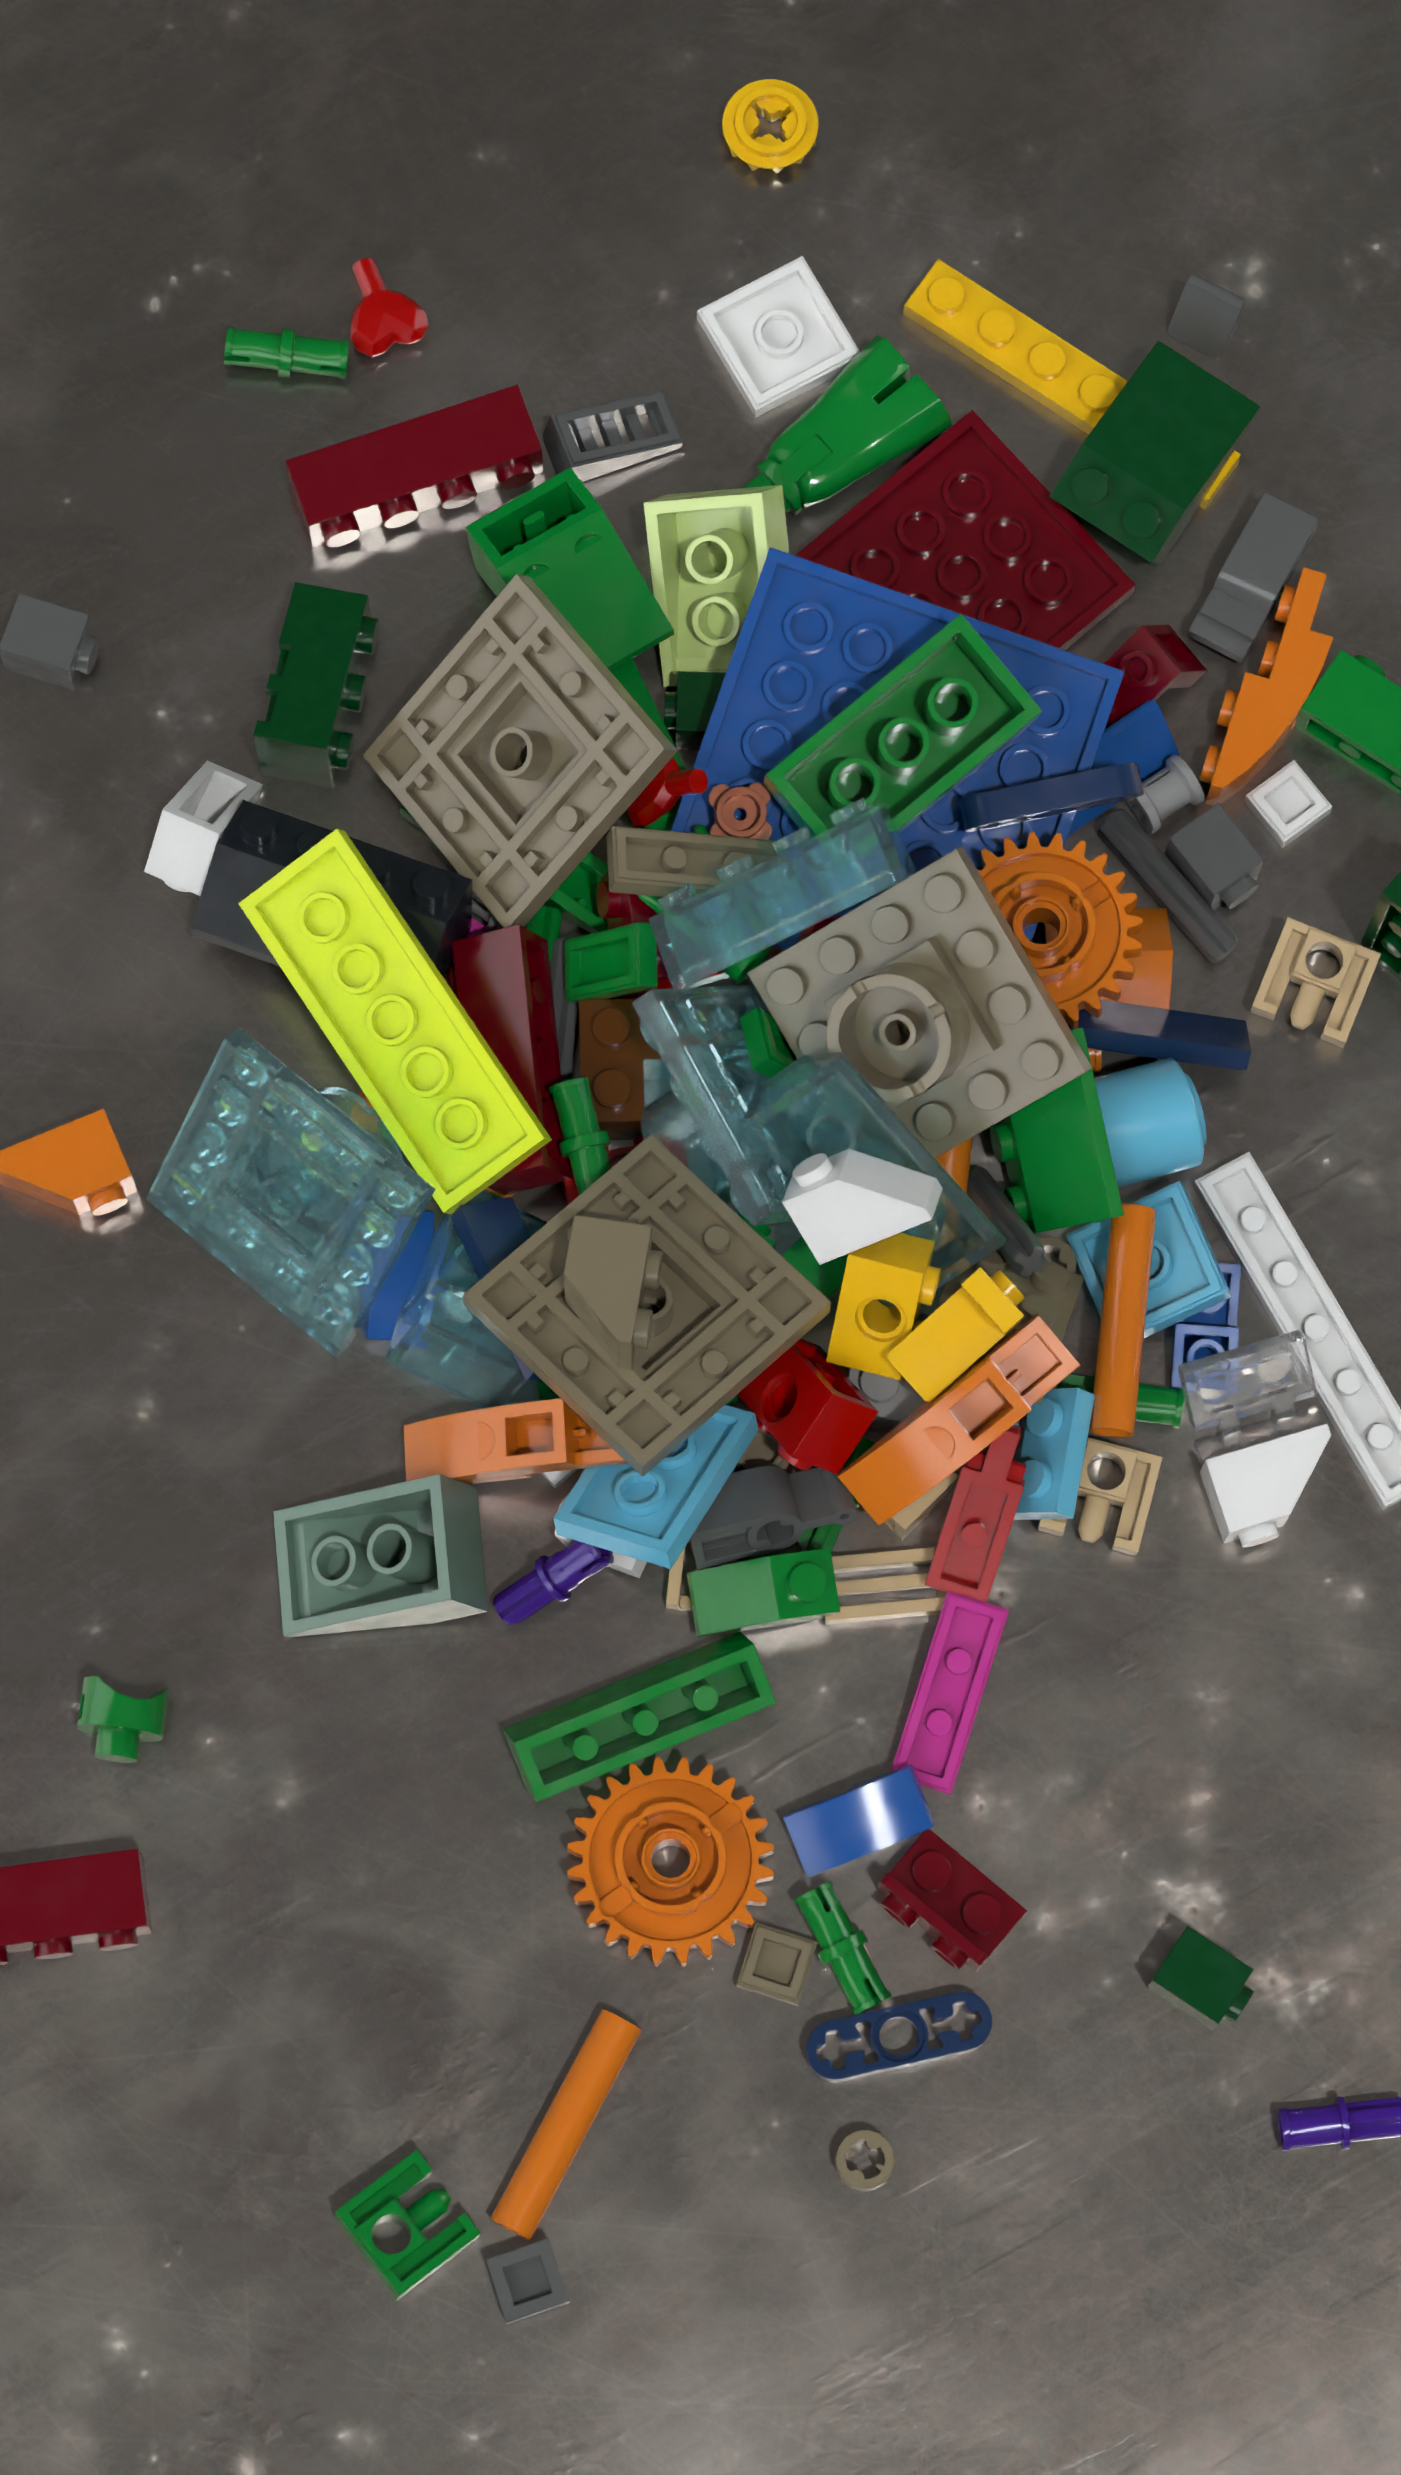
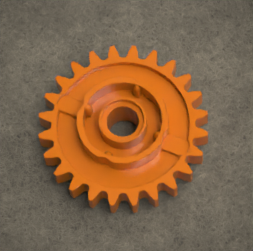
(1082, 907)
(670, 1812)

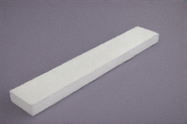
(1302, 1301)

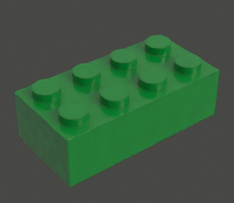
(908, 734)

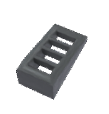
(596, 461)

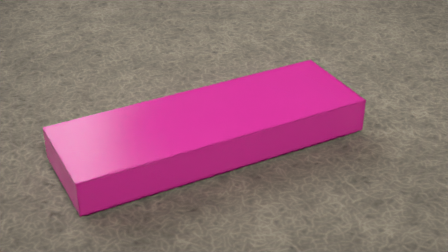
(950, 1690)

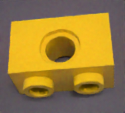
(865, 1328)

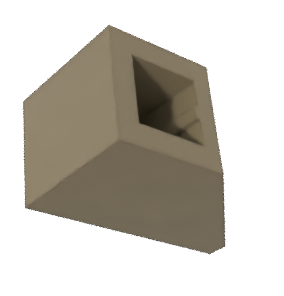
(607, 1282)

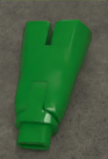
(853, 428)

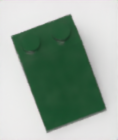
(1156, 453)

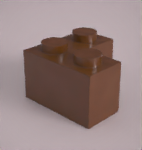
(616, 1063)

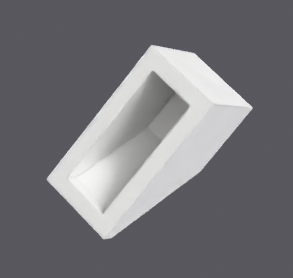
(194, 824)
(856, 1201)
(1260, 1484)

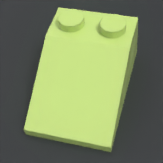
(707, 567)

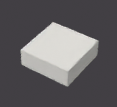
(1288, 804)

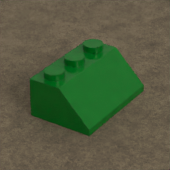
(1059, 1156)

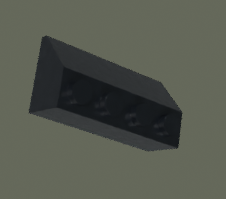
(265, 841)

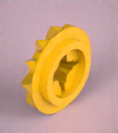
(774, 101)

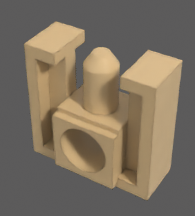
(1289, 964)
(1133, 1494)

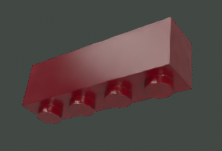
(415, 467)
(509, 997)
(72, 1903)

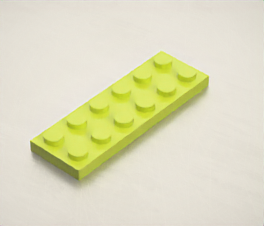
(394, 1021)

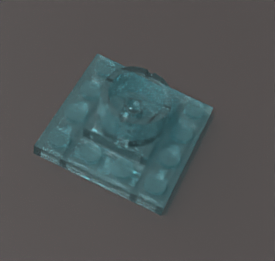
(710, 1093)
(291, 1189)

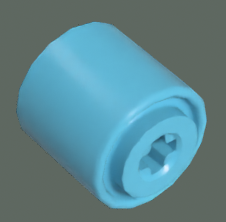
(1151, 1121)

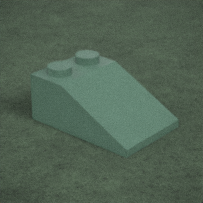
(381, 1558)

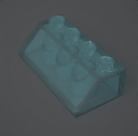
(780, 895)
(828, 1108)

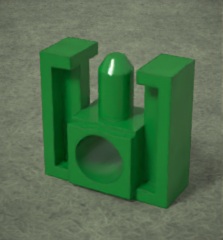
(380, 2204)

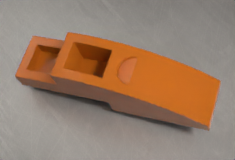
(1269, 702)
(959, 1421)
(504, 1443)

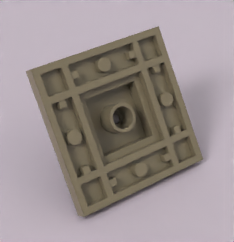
(519, 752)
(952, 972)
(717, 1318)

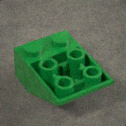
(577, 561)

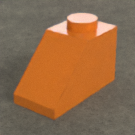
(71, 1167)

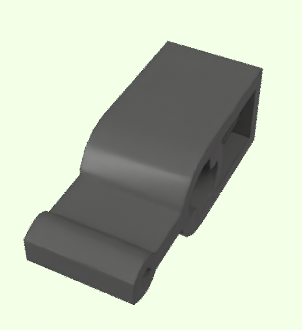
(1253, 577)
(767, 1512)

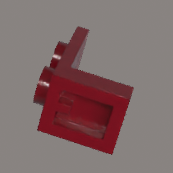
(1152, 663)

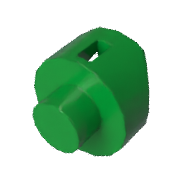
(120, 1720)

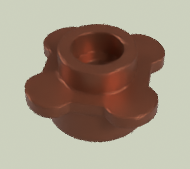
(751, 800)

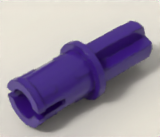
(550, 1580)
(1339, 2123)

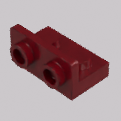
(950, 1902)

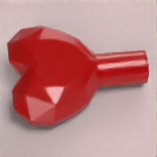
(383, 314)
(664, 792)

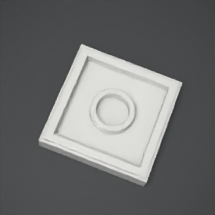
(778, 336)

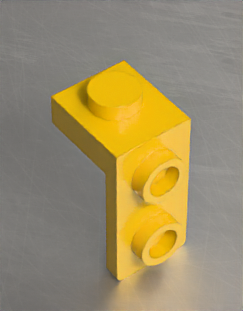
(958, 1333)

